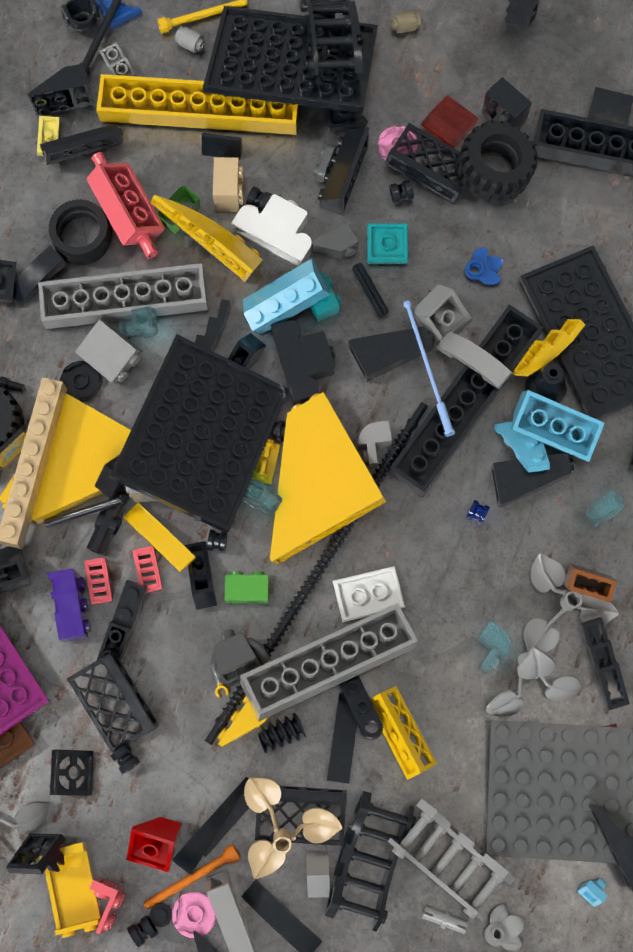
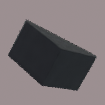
(104, 483)

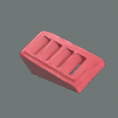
(140, 571)
(89, 573)

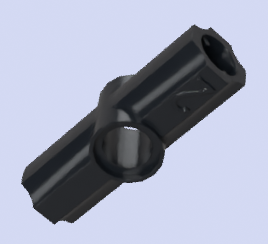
(106, 526)

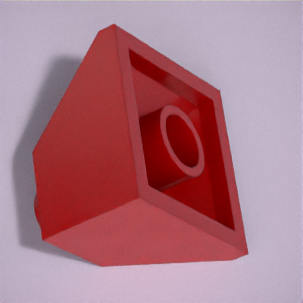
(154, 843)

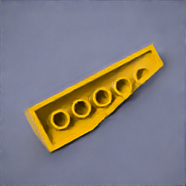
(213, 237)

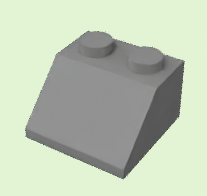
(441, 312)

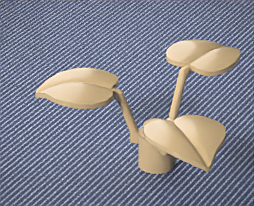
(267, 857)

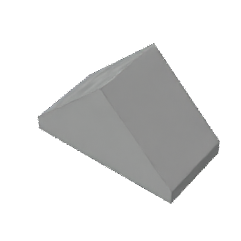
(318, 873)

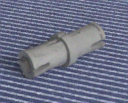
(445, 919)

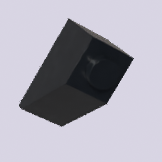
(247, 351)

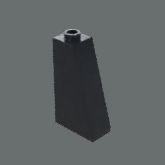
(387, 351)
(515, 482)

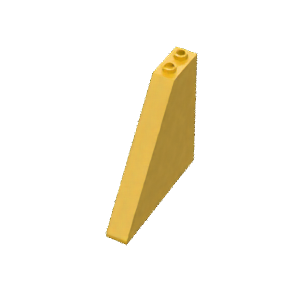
(77, 455)
(319, 480)

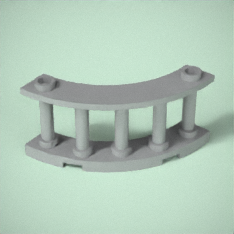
(459, 841)

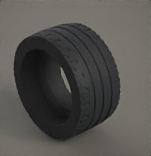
(78, 209)

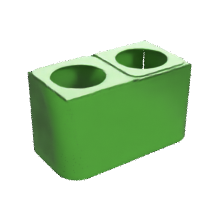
(181, 194)

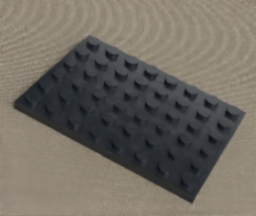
(269, 56)
(200, 434)

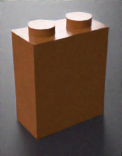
(590, 582)

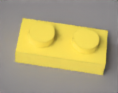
(47, 131)

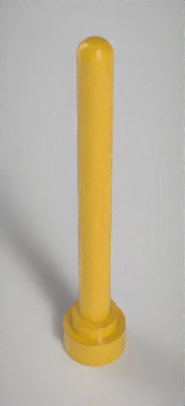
(166, 24)

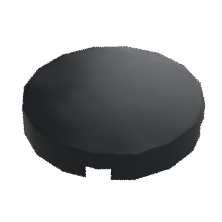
(81, 380)

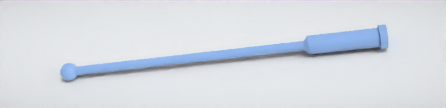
(449, 431)

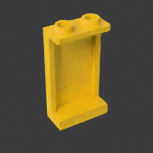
(69, 892)

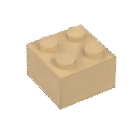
(228, 184)

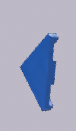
(122, 14)

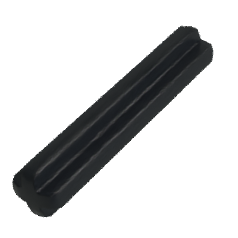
(370, 290)

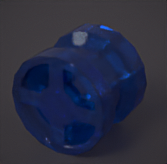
(478, 512)

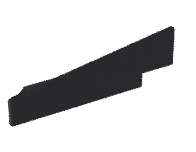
(213, 830)

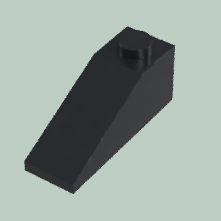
(201, 576)

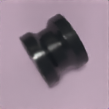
(217, 541)

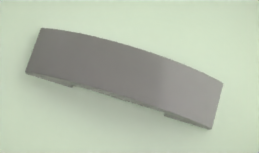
(475, 358)

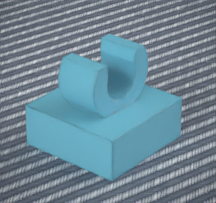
(593, 891)

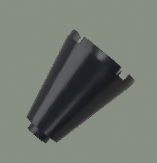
(548, 382)

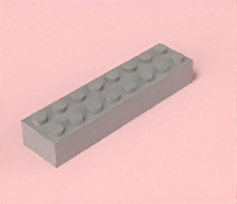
(115, 295)
(328, 662)

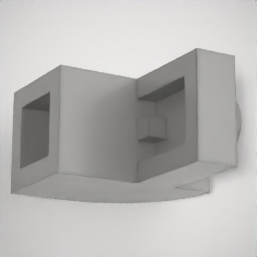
(372, 436)

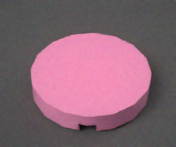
(389, 138)
(193, 913)

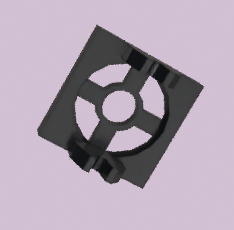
(87, 760)
(25, 858)

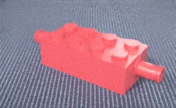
(125, 204)

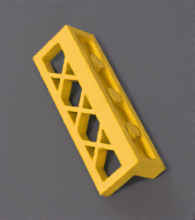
(398, 734)

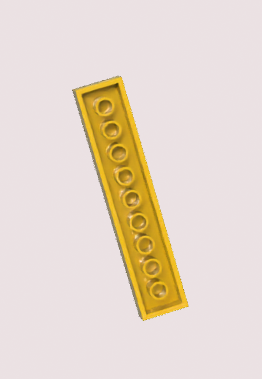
(185, 105)

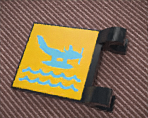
(11, 448)

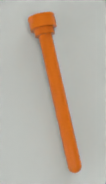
(229, 856)

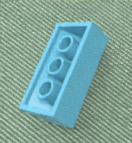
(284, 297)
(556, 425)

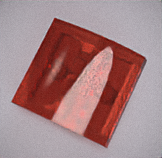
(449, 121)

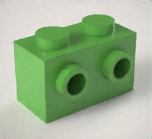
(247, 588)

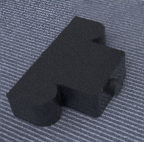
(302, 359)

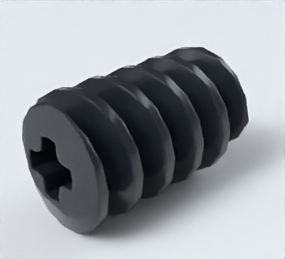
(280, 732)

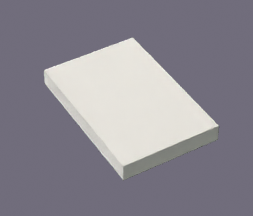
(367, 593)

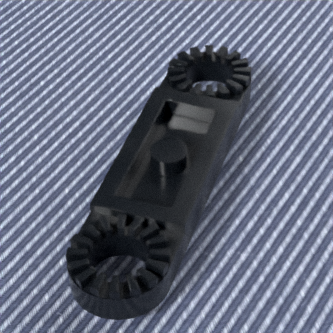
(361, 706)

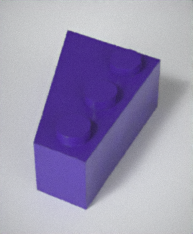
(69, 605)

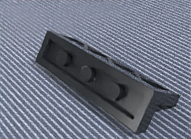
(81, 143)

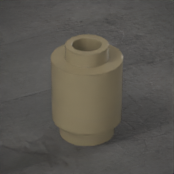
(406, 21)

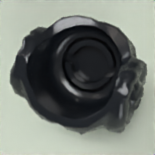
(80, 14)

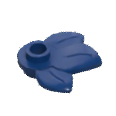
(486, 266)

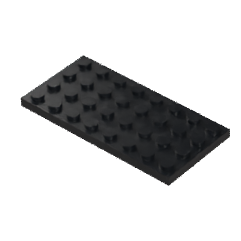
(602, 353)

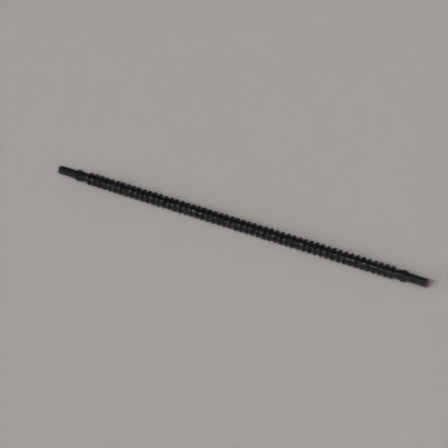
(412, 424)

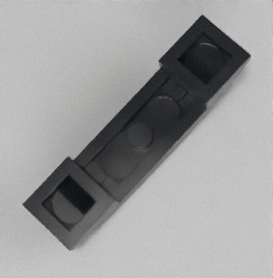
(281, 918)

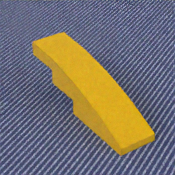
(545, 351)
(159, 537)

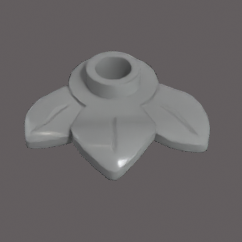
(507, 926)

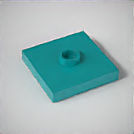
(387, 243)

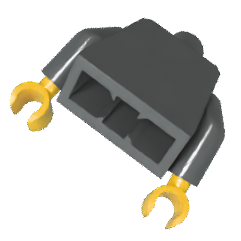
(235, 657)

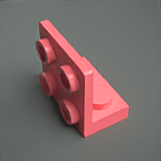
(107, 889)

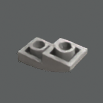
(116, 61)

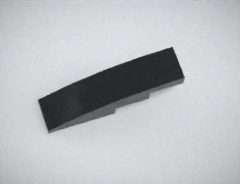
(215, 327)
(604, 663)
(342, 744)

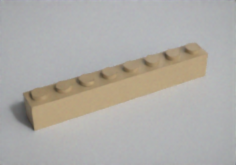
(32, 463)

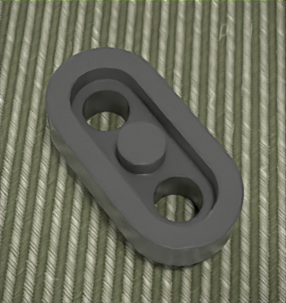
(325, 164)

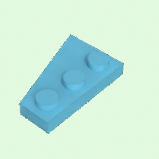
(527, 450)

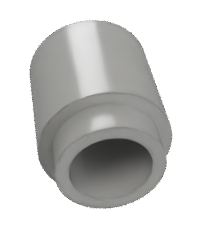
(190, 39)

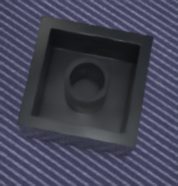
(506, 104)

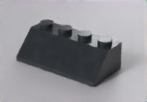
(344, 170)

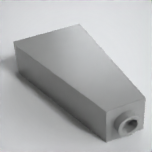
(228, 913)

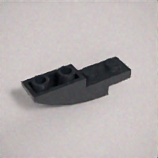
(124, 619)

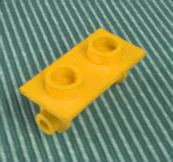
(266, 465)

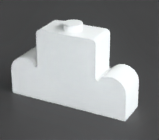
(276, 229)

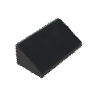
(221, 146)

